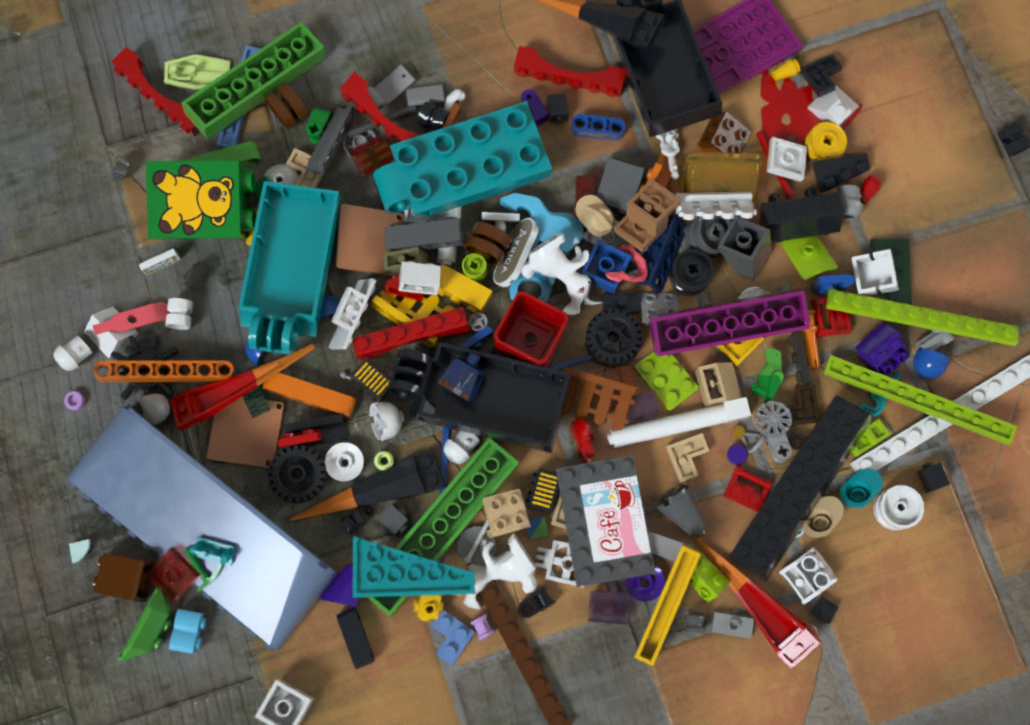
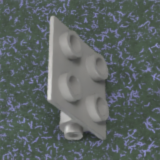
(657, 303)

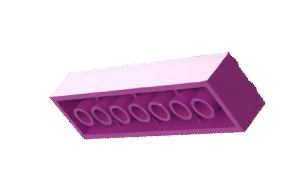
(729, 322)

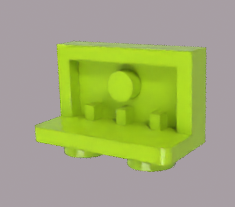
(707, 579)

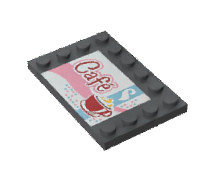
(605, 521)

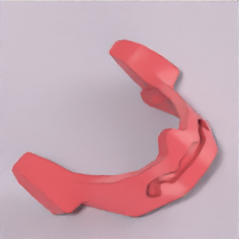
(640, 262)

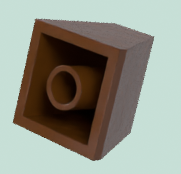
(122, 577)

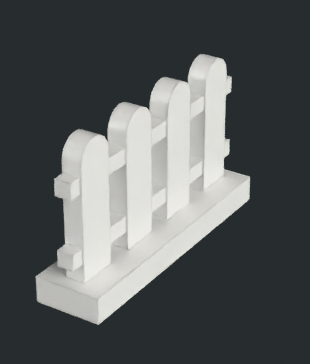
(715, 204)

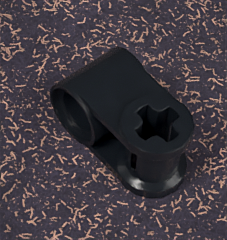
(537, 602)

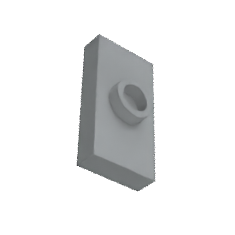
(732, 625)

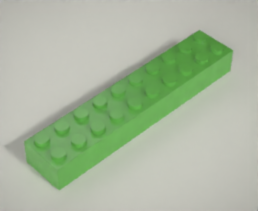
(454, 510)

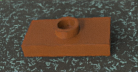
(453, 116)

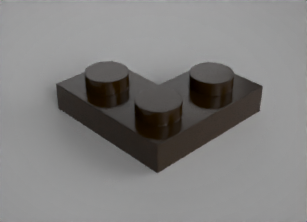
(807, 406)

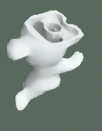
(552, 262)
(510, 566)

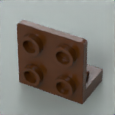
(725, 134)

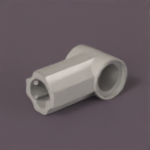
(934, 340)

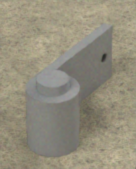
(391, 87)

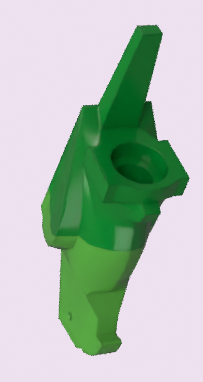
(769, 376)

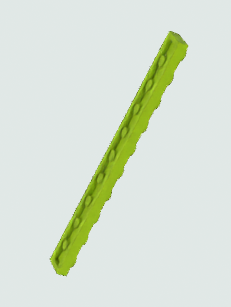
(922, 317)
(920, 400)

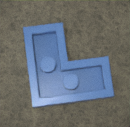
(457, 636)

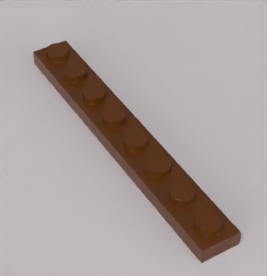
(523, 655)

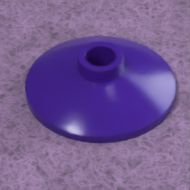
(649, 592)

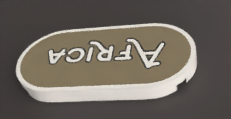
(523, 238)

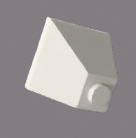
(833, 107)

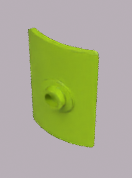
(809, 256)

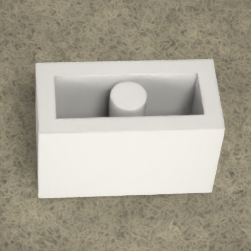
(419, 278)

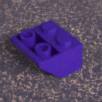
(882, 350)

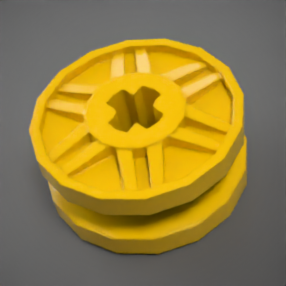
(825, 133)

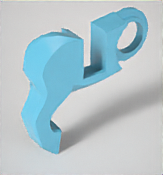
(548, 225)

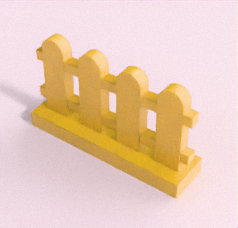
(398, 314)

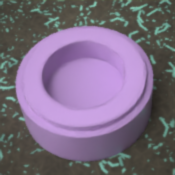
(74, 400)

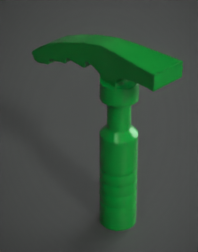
(198, 566)

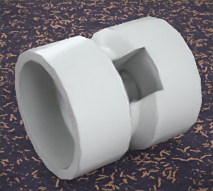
(179, 313)

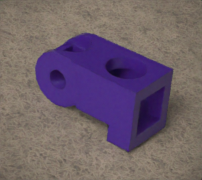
(536, 107)

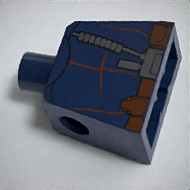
(463, 377)

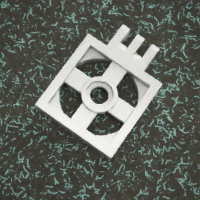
(549, 559)

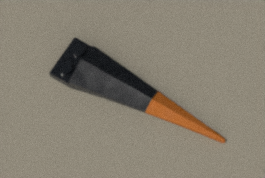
(626, 23)
(406, 479)

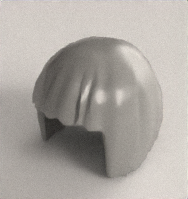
(154, 408)

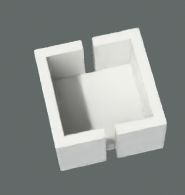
(875, 274)

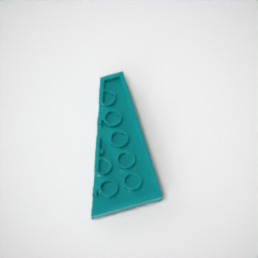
(395, 573)

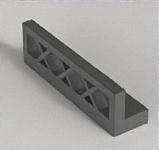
(331, 139)

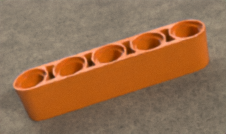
(310, 394)

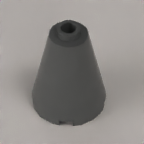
(683, 510)

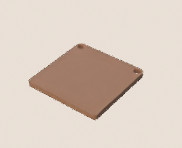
(363, 238)
(245, 439)

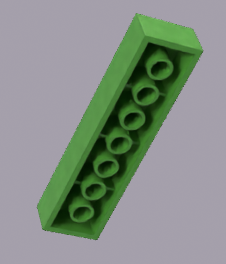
(252, 79)

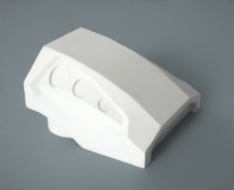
(809, 575)

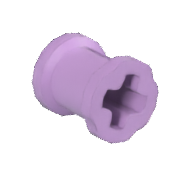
(482, 627)

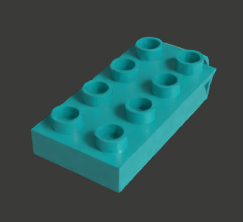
(464, 163)
(288, 265)

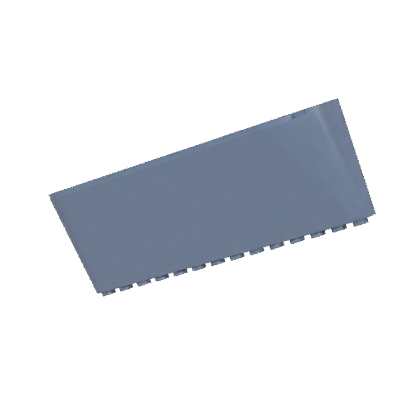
(175, 499)

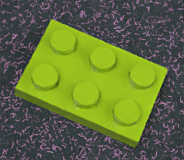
(667, 379)

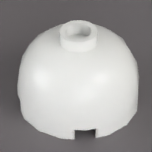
(386, 420)

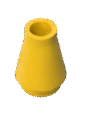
(787, 69)

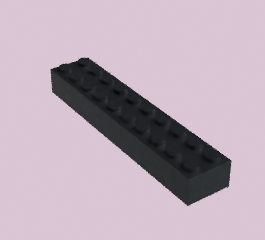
(800, 488)

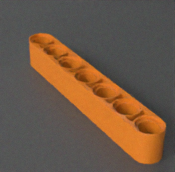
(155, 366)

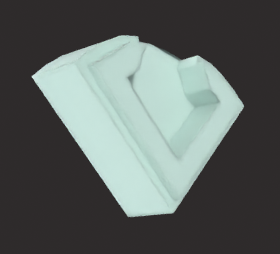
(79, 550)

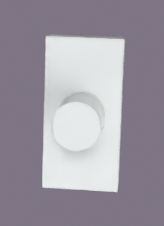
(500, 219)

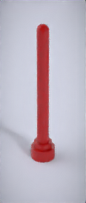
(782, 180)

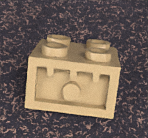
(505, 513)

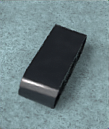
(355, 638)

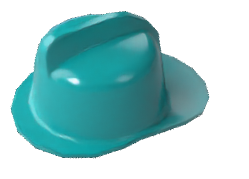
(861, 488)

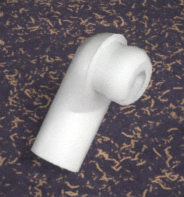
(456, 95)

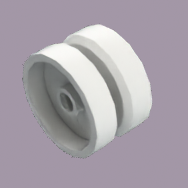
(909, 503)

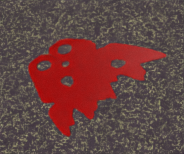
(795, 104)

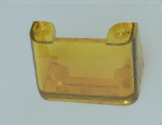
(721, 173)

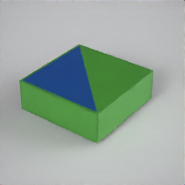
(537, 528)

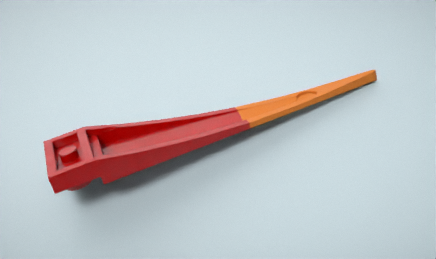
(205, 401)
(783, 629)

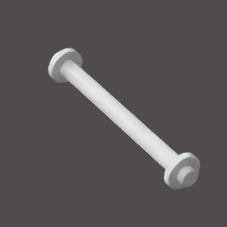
(476, 543)

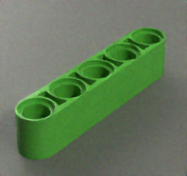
(243, 152)

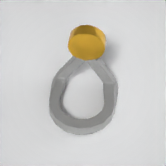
(739, 432)

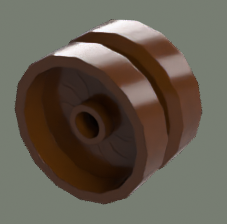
(286, 106)
(488, 242)

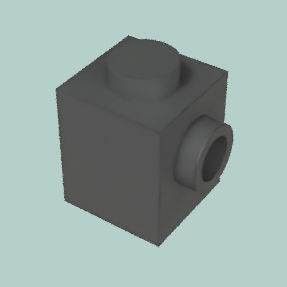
(394, 519)

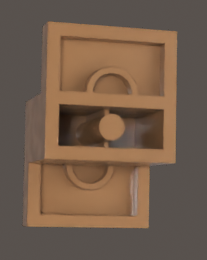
(647, 215)

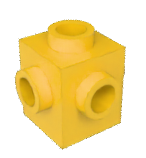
(431, 612)

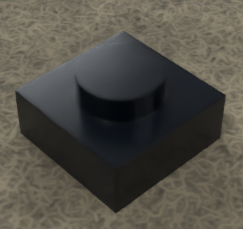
(824, 610)

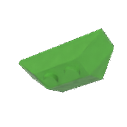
(150, 627)

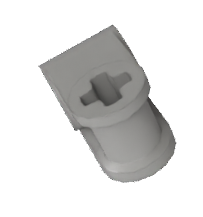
(779, 443)

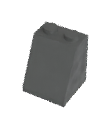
(619, 183)
(746, 247)

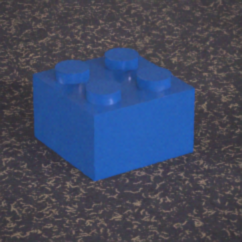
(603, 260)

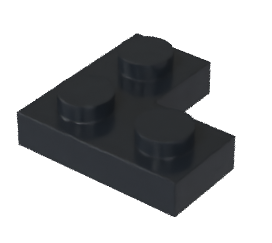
(818, 74)

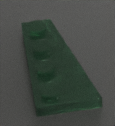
(901, 257)

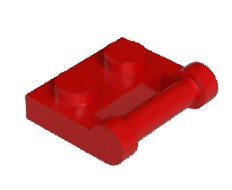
(838, 321)
(306, 436)
(745, 494)

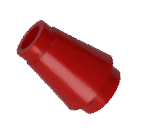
(869, 189)

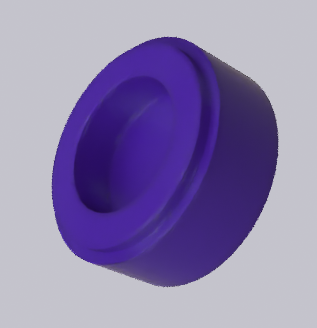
(736, 454)

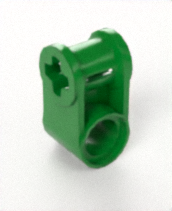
(317, 123)

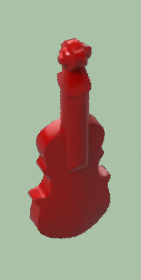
(583, 436)

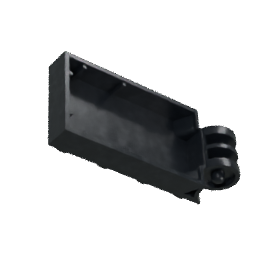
(672, 77)
(513, 405)

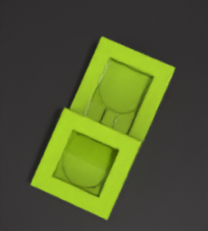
(873, 434)

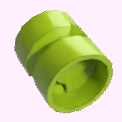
(474, 267)

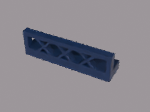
(660, 250)

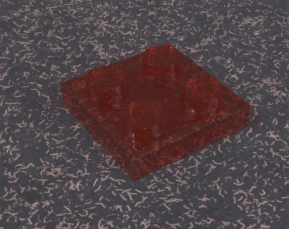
(173, 575)

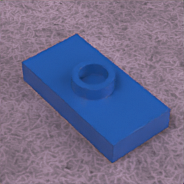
(477, 340)

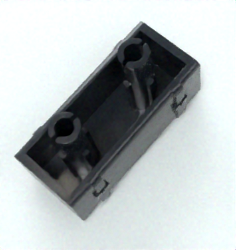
(801, 216)

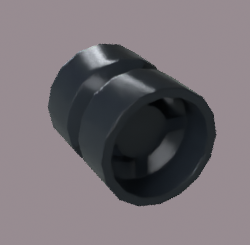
(432, 116)
(1014, 139)

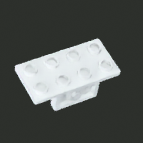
(349, 312)

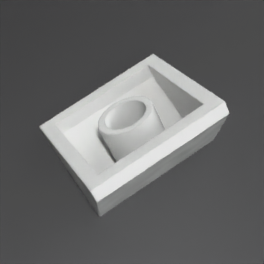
(109, 340)

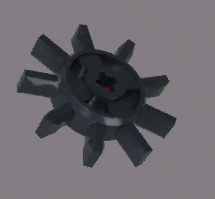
(146, 354)

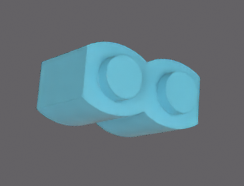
(187, 631)

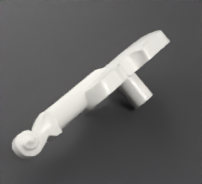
(670, 148)

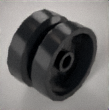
(691, 261)

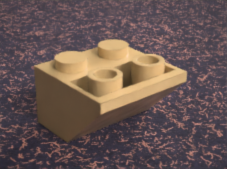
(717, 383)

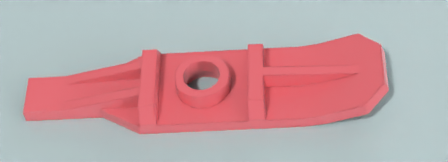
(144, 315)

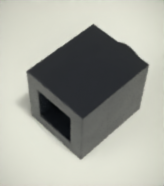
(557, 108)
(933, 477)

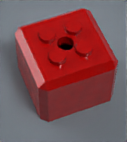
(530, 317)

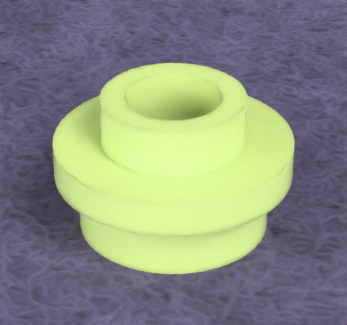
(383, 454)

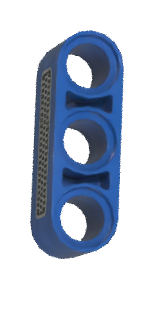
(606, 123)

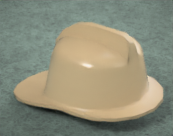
(594, 215)
(824, 517)

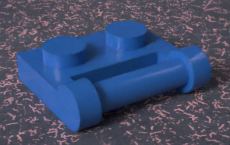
(836, 282)

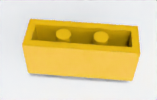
(463, 290)

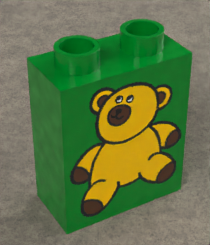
(199, 200)

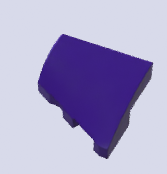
(342, 588)

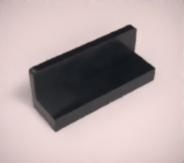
(332, 429)

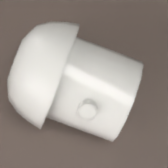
(71, 354)
(460, 447)

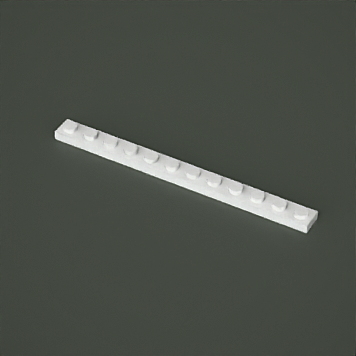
(931, 425)

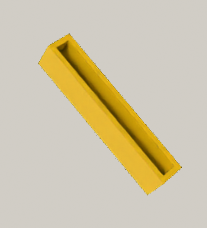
(667, 604)

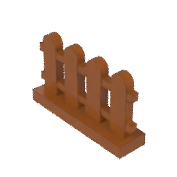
(605, 401)

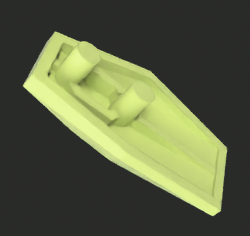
(194, 71)

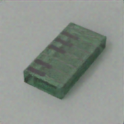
(256, 402)

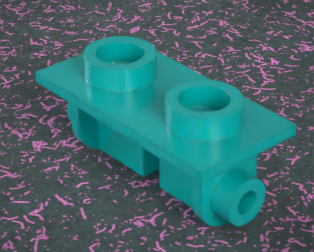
(213, 551)

